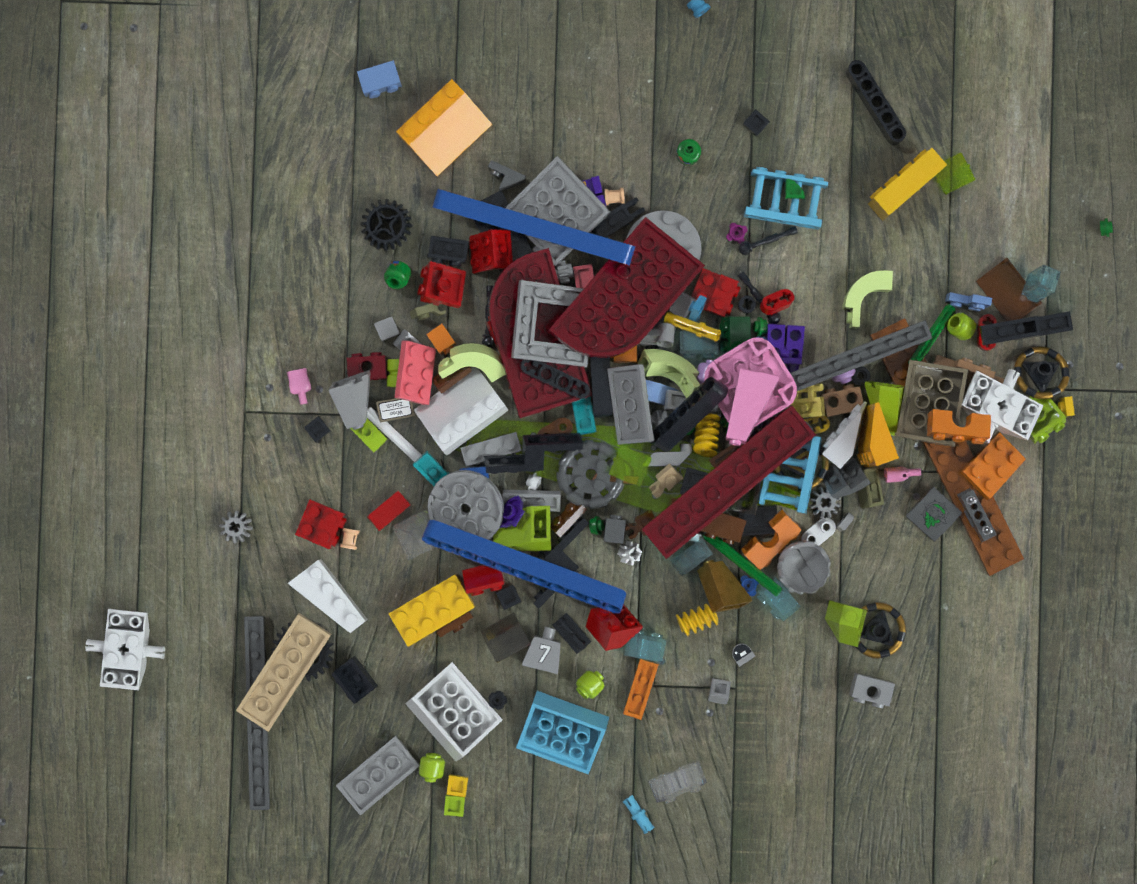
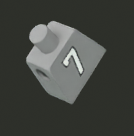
(544, 652)

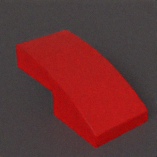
(388, 511)

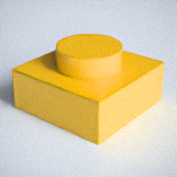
(1066, 406)
(457, 785)

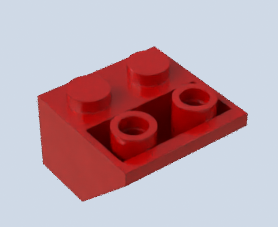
(481, 578)
(611, 628)

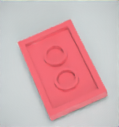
(415, 372)

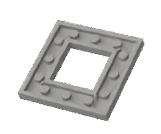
(524, 346)

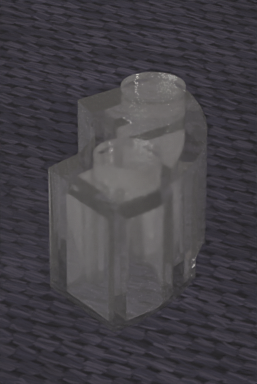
(674, 783)

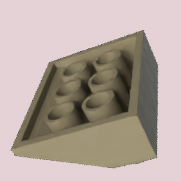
(930, 388)

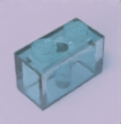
(1041, 283)
(692, 345)
(781, 605)
(646, 646)

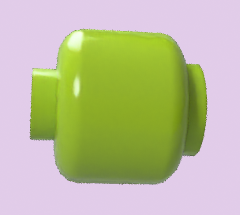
(961, 326)
(590, 684)
(431, 767)

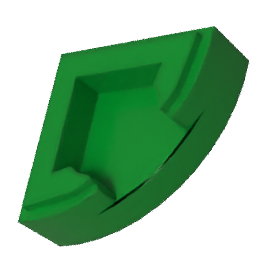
(793, 190)

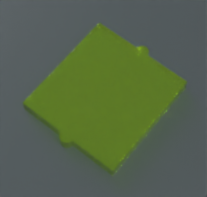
(955, 174)
(630, 466)

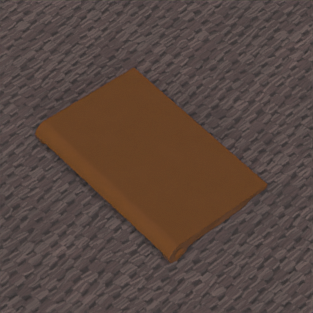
(1005, 288)

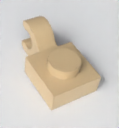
(667, 479)

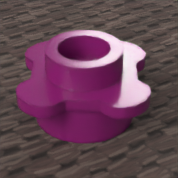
(736, 228)

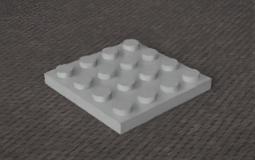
(561, 199)

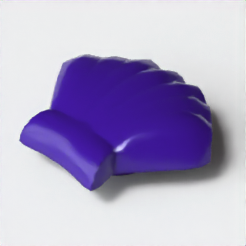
(512, 512)

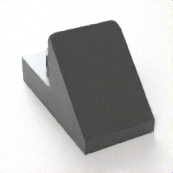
(511, 177)

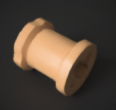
(614, 196)
(349, 538)

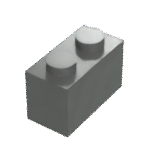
(614, 529)

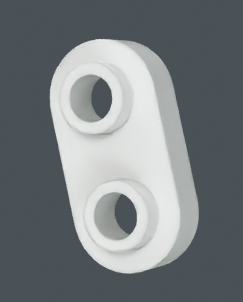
(818, 532)

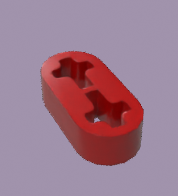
(778, 305)
(991, 318)

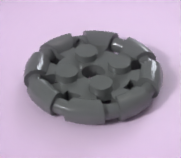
(579, 475)

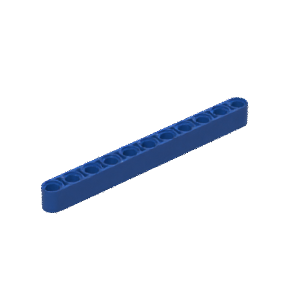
(534, 227)
(524, 566)

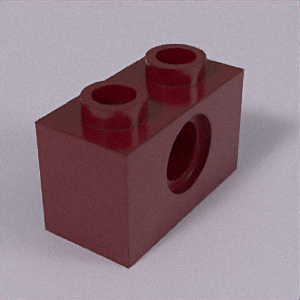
(378, 361)

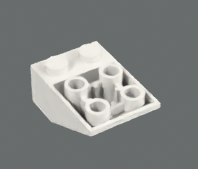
(843, 442)

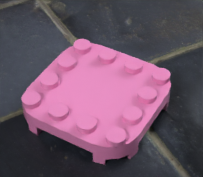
(755, 356)

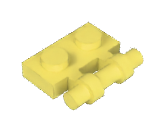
(811, 406)

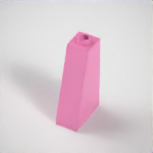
(749, 402)

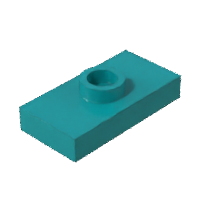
(584, 416)

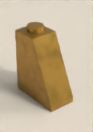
(722, 587)

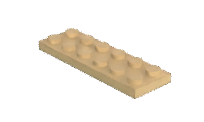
(283, 672)

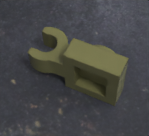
(424, 311)

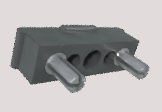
(967, 498)

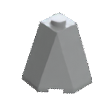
(352, 399)

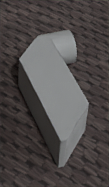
(673, 458)

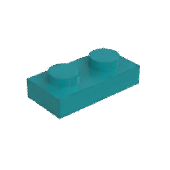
(430, 468)

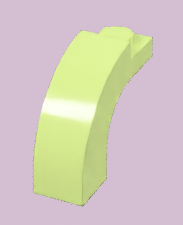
(873, 282)
(474, 356)
(672, 366)

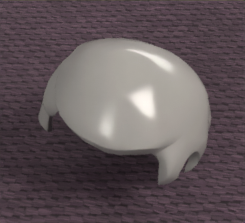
(803, 567)

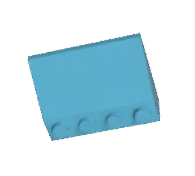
(562, 732)

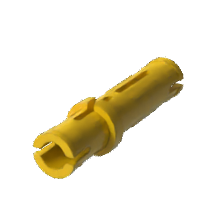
(699, 329)

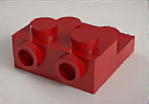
(442, 285)
(718, 291)
(321, 524)

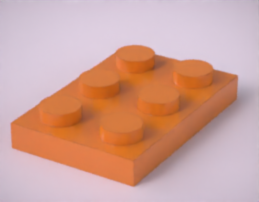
(993, 466)

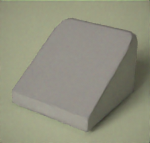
(681, 305)
(386, 329)
(404, 335)
(719, 691)

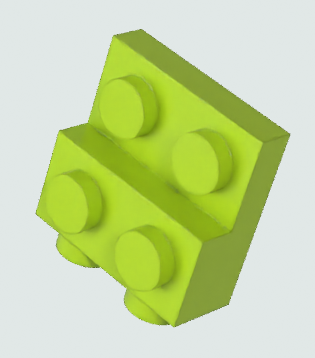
(1050, 419)

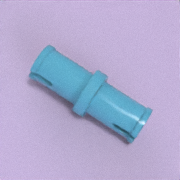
(638, 814)

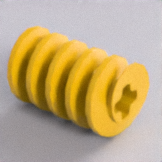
(706, 436)
(697, 619)

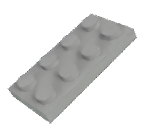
(630, 404)
(378, 775)

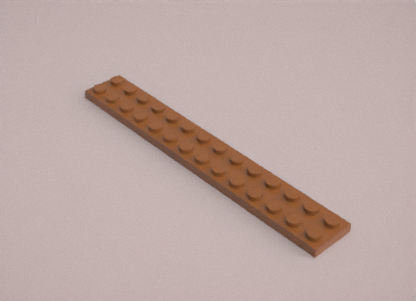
(997, 551)

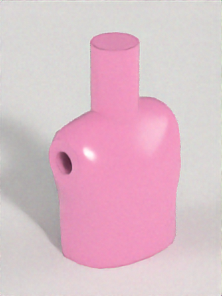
(299, 384)
(900, 474)

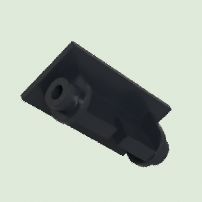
(571, 633)

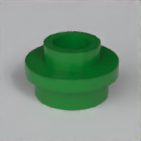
(1106, 227)
(760, 326)
(596, 525)

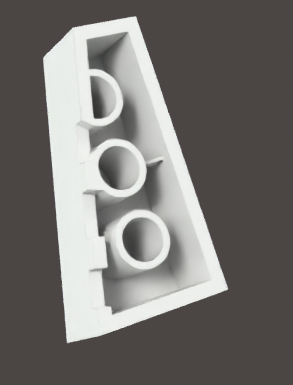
(326, 593)

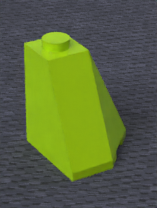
(890, 401)
(845, 622)

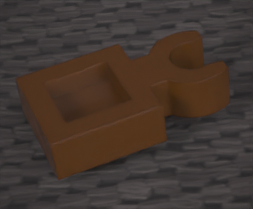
(641, 521)

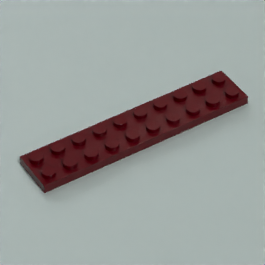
(728, 481)

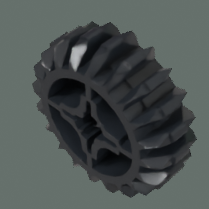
(379, 230)

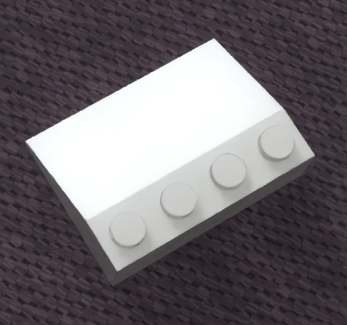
(461, 411)
(454, 712)

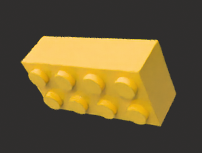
(902, 187)
(432, 610)

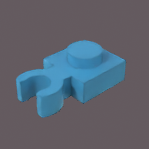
(696, 308)

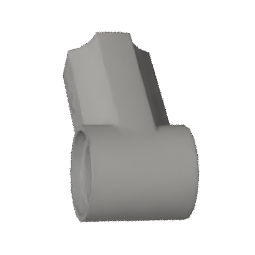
(661, 336)

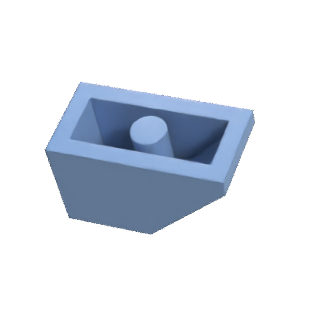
(657, 392)

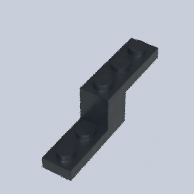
(1026, 328)
(533, 453)
(558, 557)

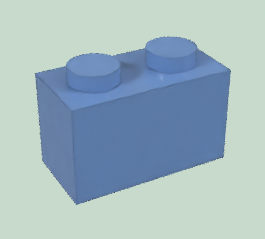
(379, 79)

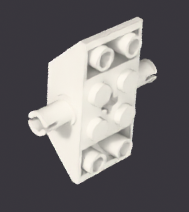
(1013, 414)
(123, 668)

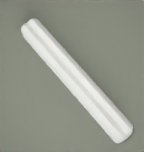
(393, 435)

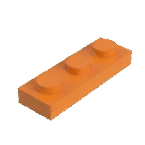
(640, 689)

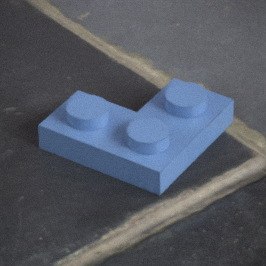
(974, 302)

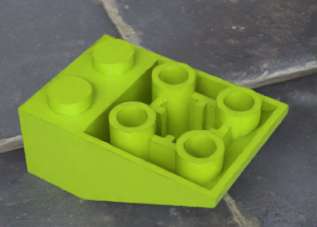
(531, 532)

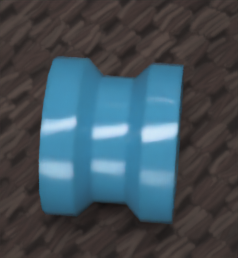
(699, 7)

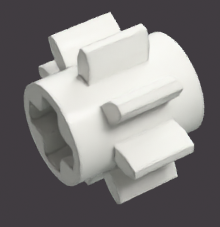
(629, 553)

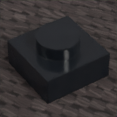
(756, 123)
(317, 429)
(508, 597)

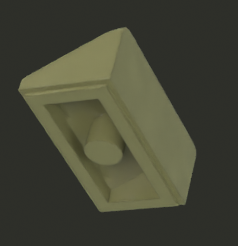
(871, 494)

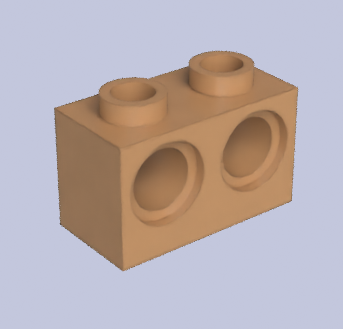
(843, 405)

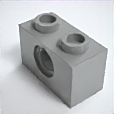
(883, 693)

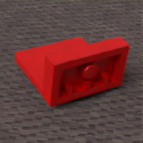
(490, 250)

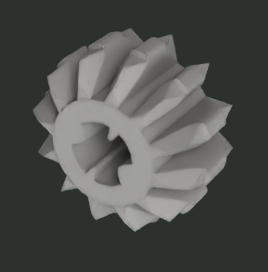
(823, 509)
(234, 534)

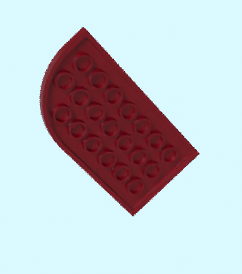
(626, 299)
(528, 393)

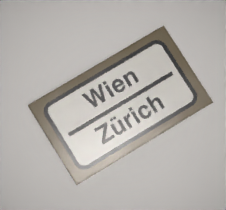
(394, 409)

